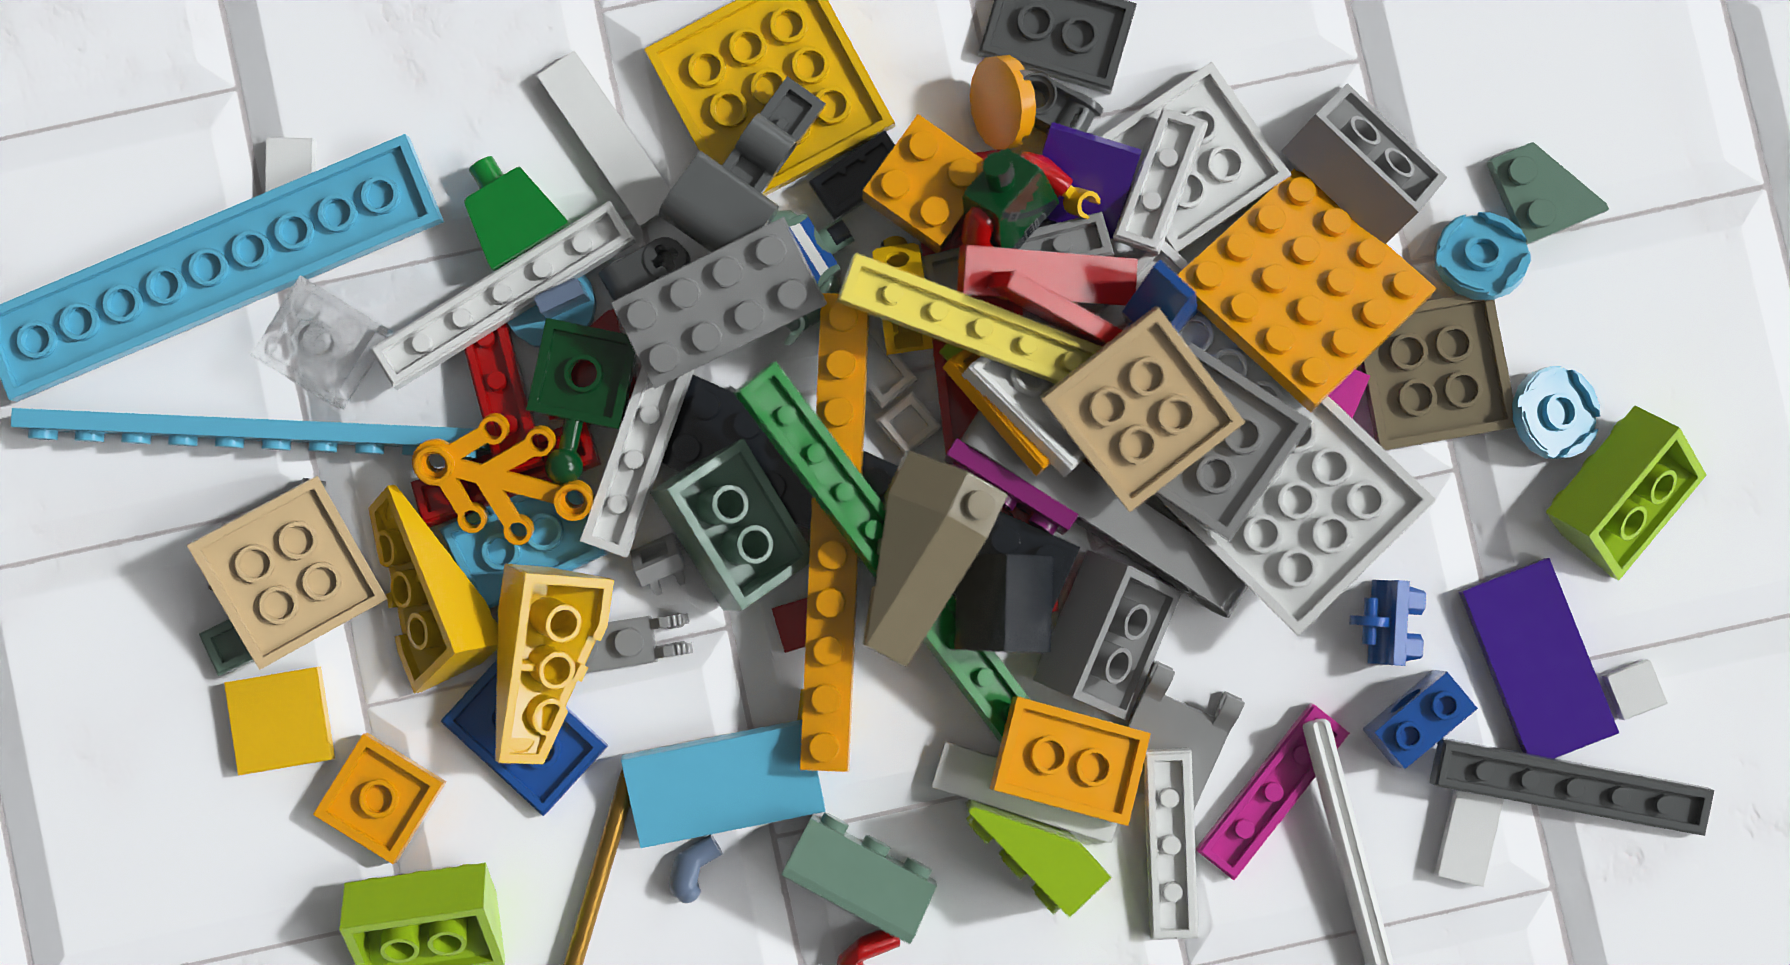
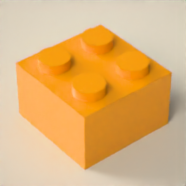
(924, 183)

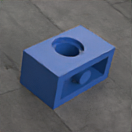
(1420, 718)

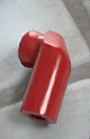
(868, 947)

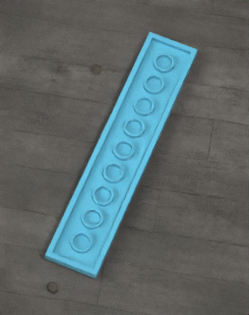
(213, 267)

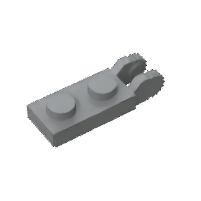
(634, 643)

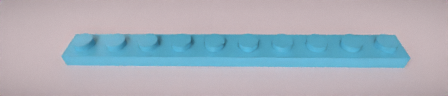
(230, 432)

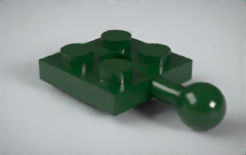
(556, 395)

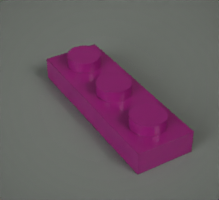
(1044, 510)

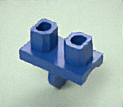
(1387, 622)

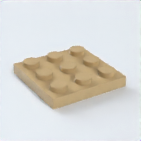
(1142, 409)
(287, 572)

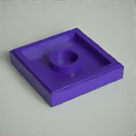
(1095, 166)

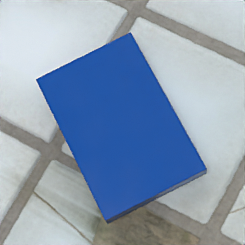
(539, 784)

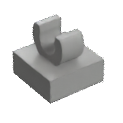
(658, 561)

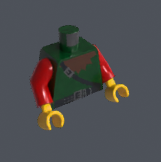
(1015, 198)

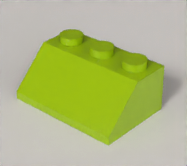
(1627, 491)
(424, 918)

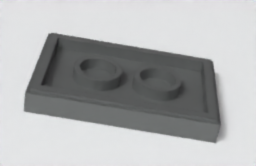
(1062, 37)

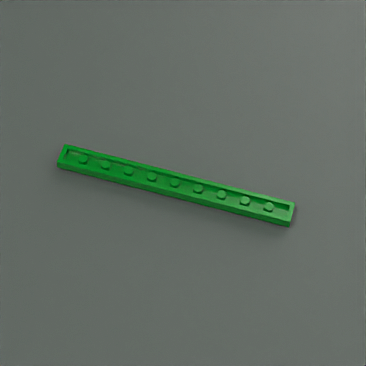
(860, 519)

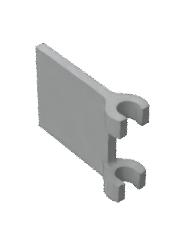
(1183, 726)

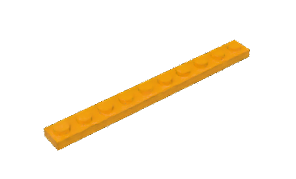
(831, 558)

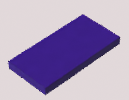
(1539, 661)

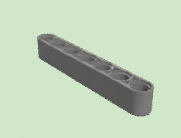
(1138, 534)

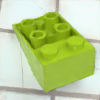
(1057, 862)

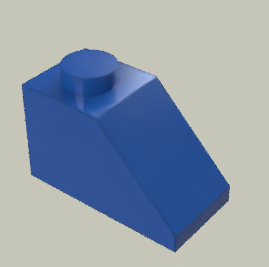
(1165, 291)

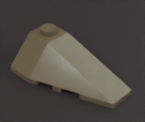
(928, 541)

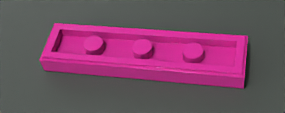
(1265, 798)

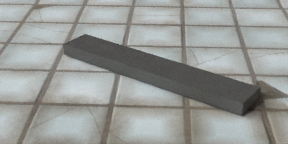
(1571, 786)

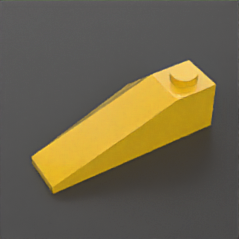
(438, 607)
(543, 643)

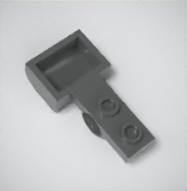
(727, 200)

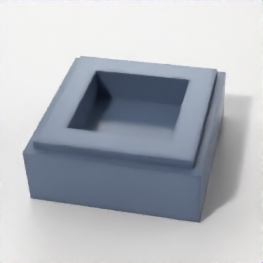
(562, 298)

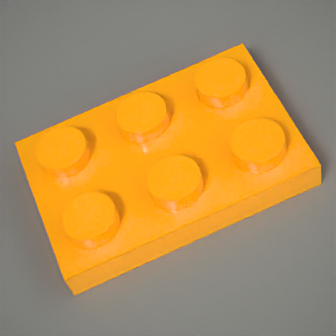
(1070, 761)

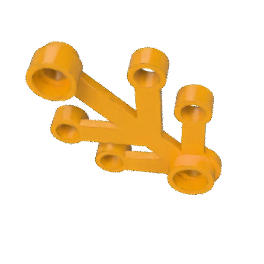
(495, 478)

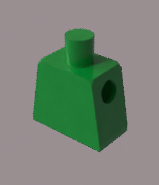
(509, 212)

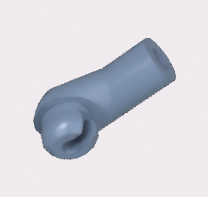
(686, 868)

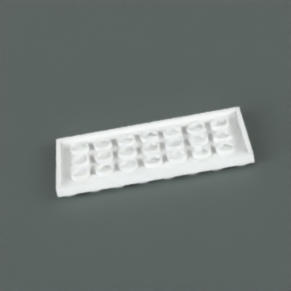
(1327, 507)

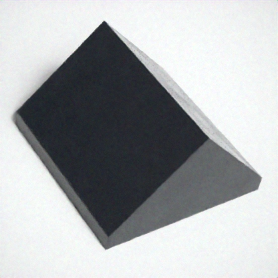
(1005, 604)

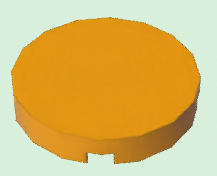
(1002, 102)

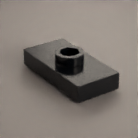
(843, 183)

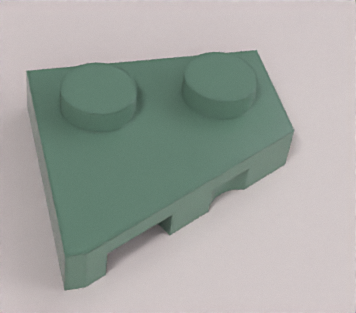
(1541, 192)

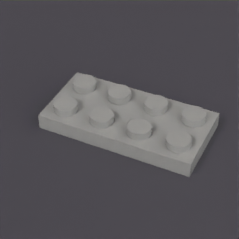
(719, 303)

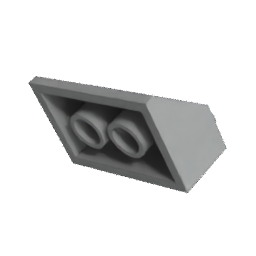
(1364, 164)
(1107, 635)

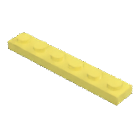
(962, 320)

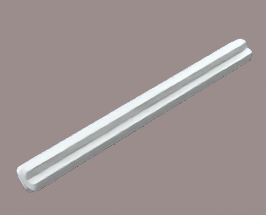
(1347, 842)

